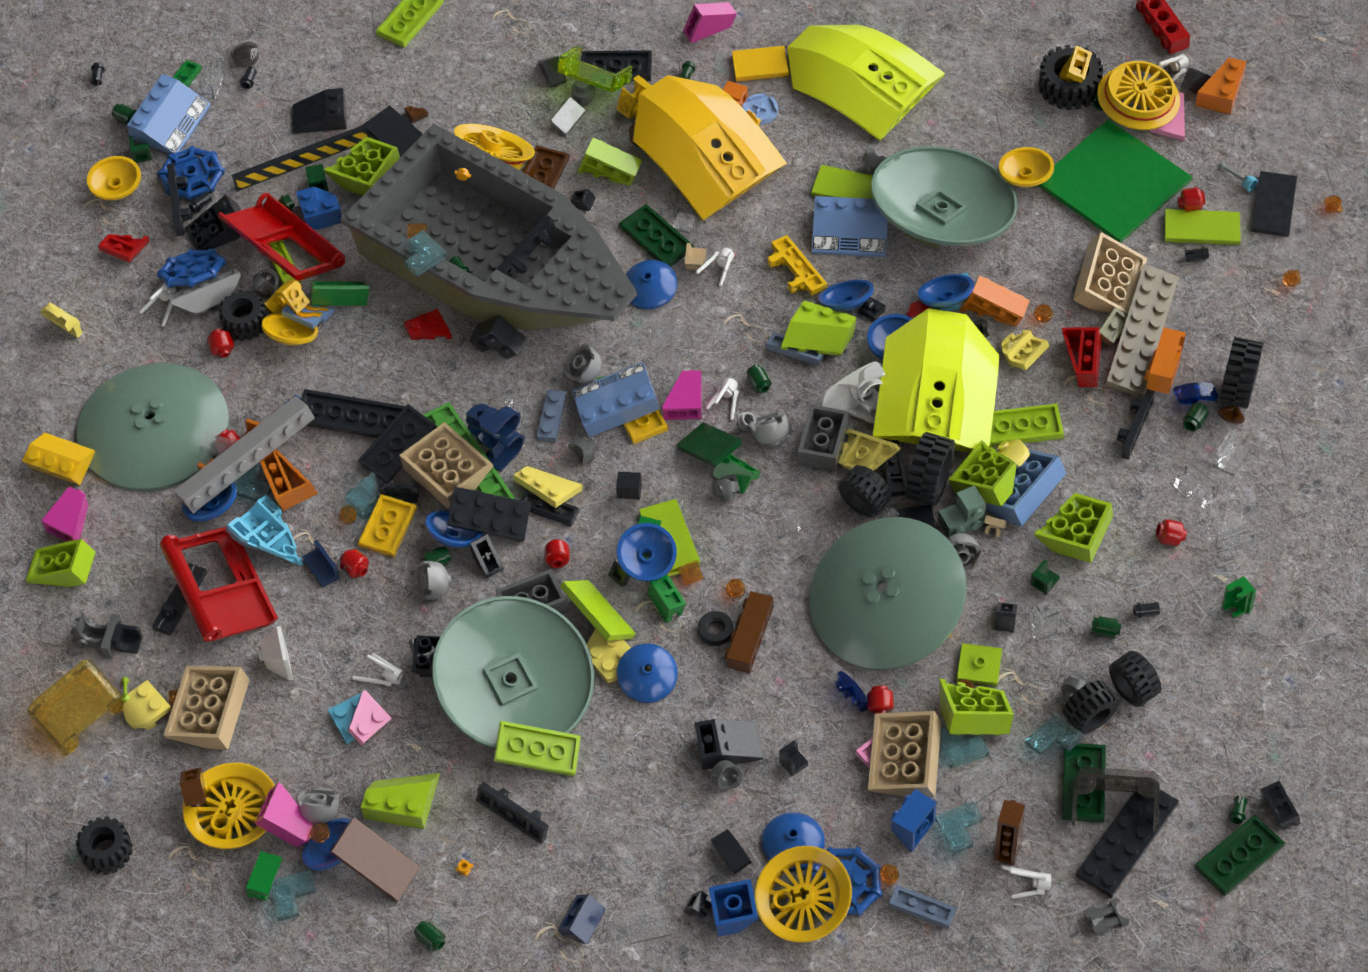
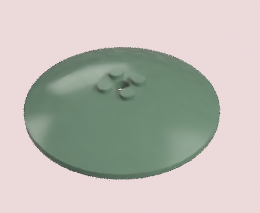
(944, 196)
(155, 451)
(905, 619)
(517, 640)

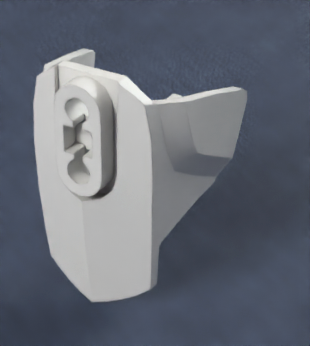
(857, 392)

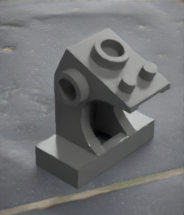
(85, 628)

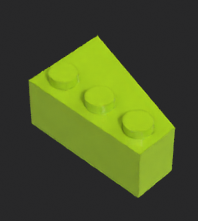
(609, 162)

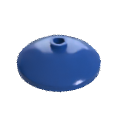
(657, 289)
(946, 290)
(846, 295)
(881, 329)
(215, 507)
(449, 536)
(651, 540)
(644, 685)
(777, 833)
(317, 855)

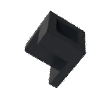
(1194, 80)
(629, 485)
(126, 638)
(792, 759)

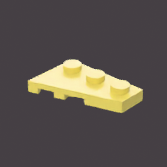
(547, 486)

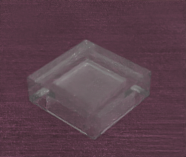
(684, 223)

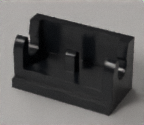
(1280, 805)

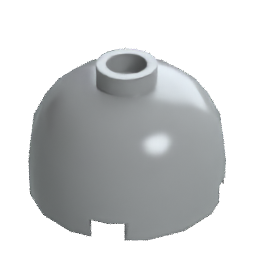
(583, 364)
(770, 428)
(967, 549)
(433, 580)
(319, 805)

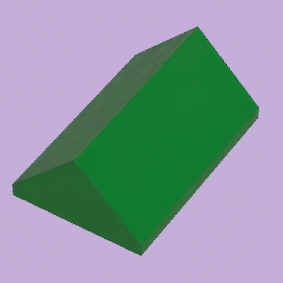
(339, 293)

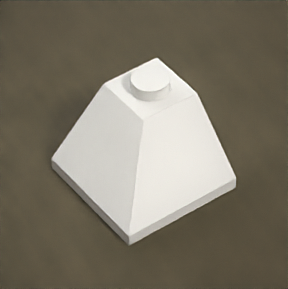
(275, 653)

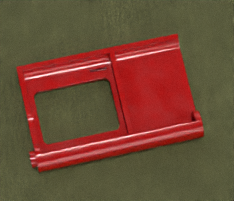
(275, 222)
(226, 608)

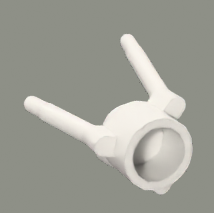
(1177, 64)
(723, 258)
(162, 293)
(726, 390)
(391, 673)
(1040, 881)

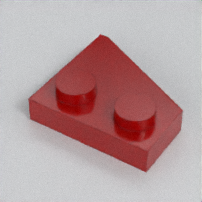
(123, 246)
(427, 326)

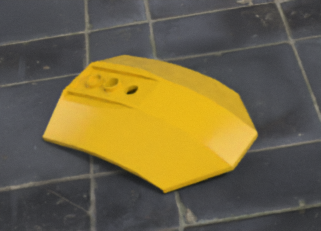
(676, 130)

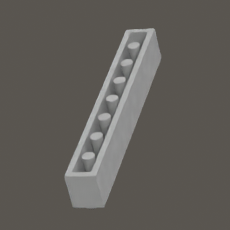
(244, 454)

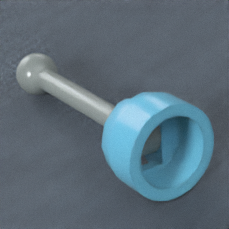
(1248, 182)

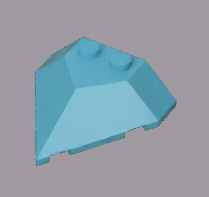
(265, 530)

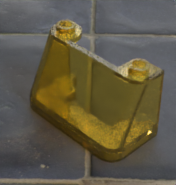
(73, 705)

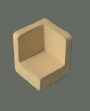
(694, 257)

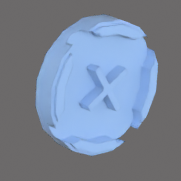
(762, 106)

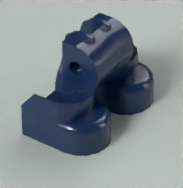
(497, 432)

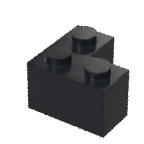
(499, 335)

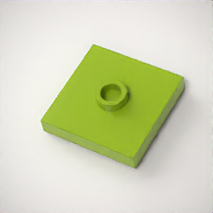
(979, 664)

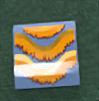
(309, 315)

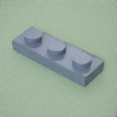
(810, 356)
(551, 416)
(922, 907)

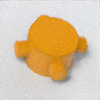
(462, 174)
(464, 867)

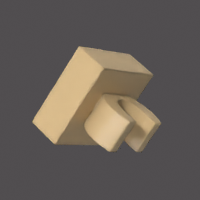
(994, 523)

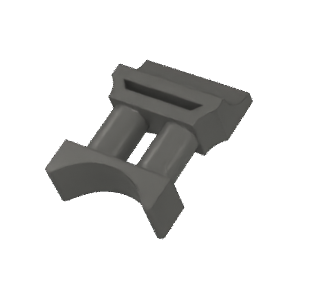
(1096, 918)

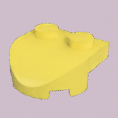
(62, 319)
(1023, 349)
(1014, 450)
(145, 707)

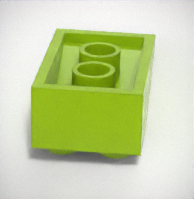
(62, 564)

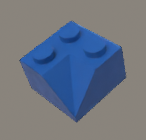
(319, 208)
(913, 819)
(733, 906)

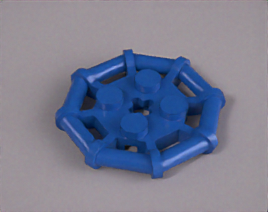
(185, 161)
(191, 268)
(857, 877)

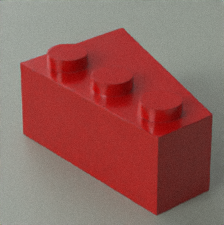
(1084, 352)

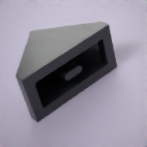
(549, 68)
(486, 556)
(1005, 617)

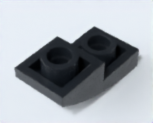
(731, 851)

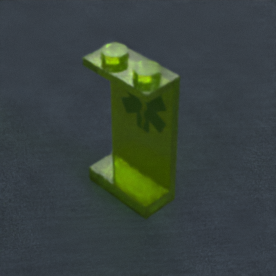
(571, 66)

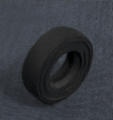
(715, 617)

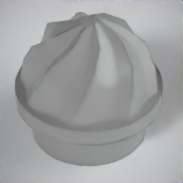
(744, 420)

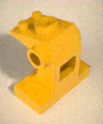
(1070, 72)
(627, 101)
(291, 295)

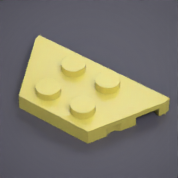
(865, 451)
(607, 655)

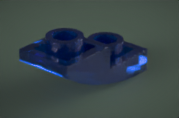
(1192, 392)
(851, 689)

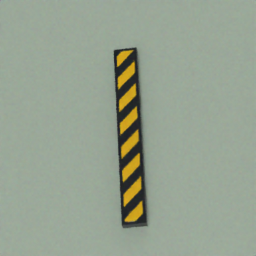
(299, 158)

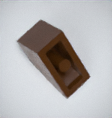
(193, 787)

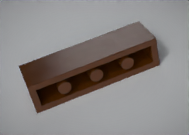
(750, 632)
(1009, 832)

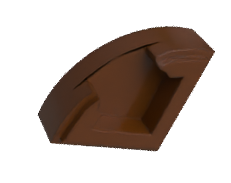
(415, 114)
(1231, 414)

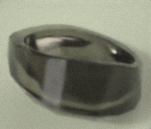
(245, 54)

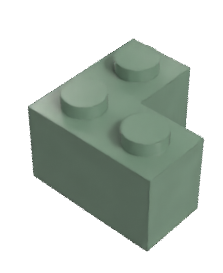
(965, 514)

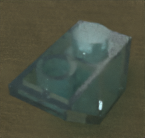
(364, 496)

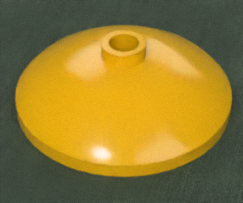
(1026, 167)
(113, 178)
(287, 331)

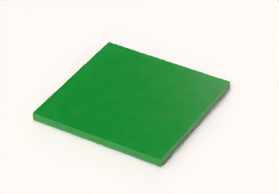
(1115, 181)

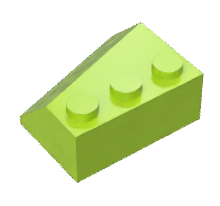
(363, 165)
(819, 330)
(989, 472)
(1077, 527)
(974, 710)
(400, 800)

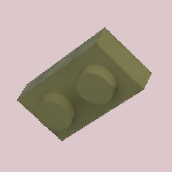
(1112, 326)

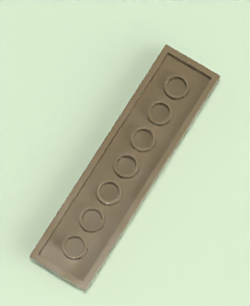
(1142, 330)

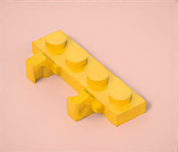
(805, 274)

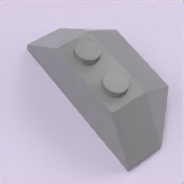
(207, 293)

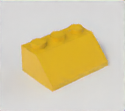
(59, 458)

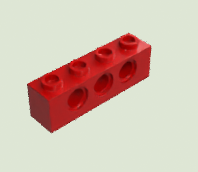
(1164, 24)

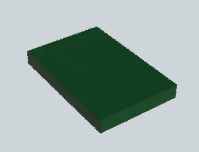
(709, 444)

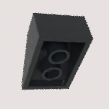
(320, 112)

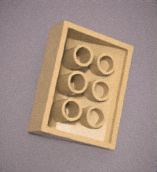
(1108, 275)
(443, 462)
(207, 706)
(905, 753)

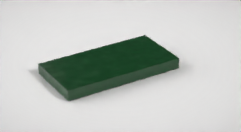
(655, 235)
(1092, 805)
(1239, 855)

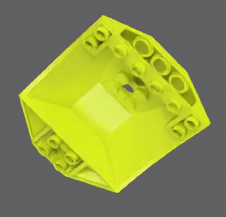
(834, 69)
(933, 350)

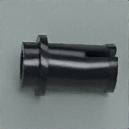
(97, 72)
(247, 80)
(200, 202)
(1197, 254)
(1146, 609)

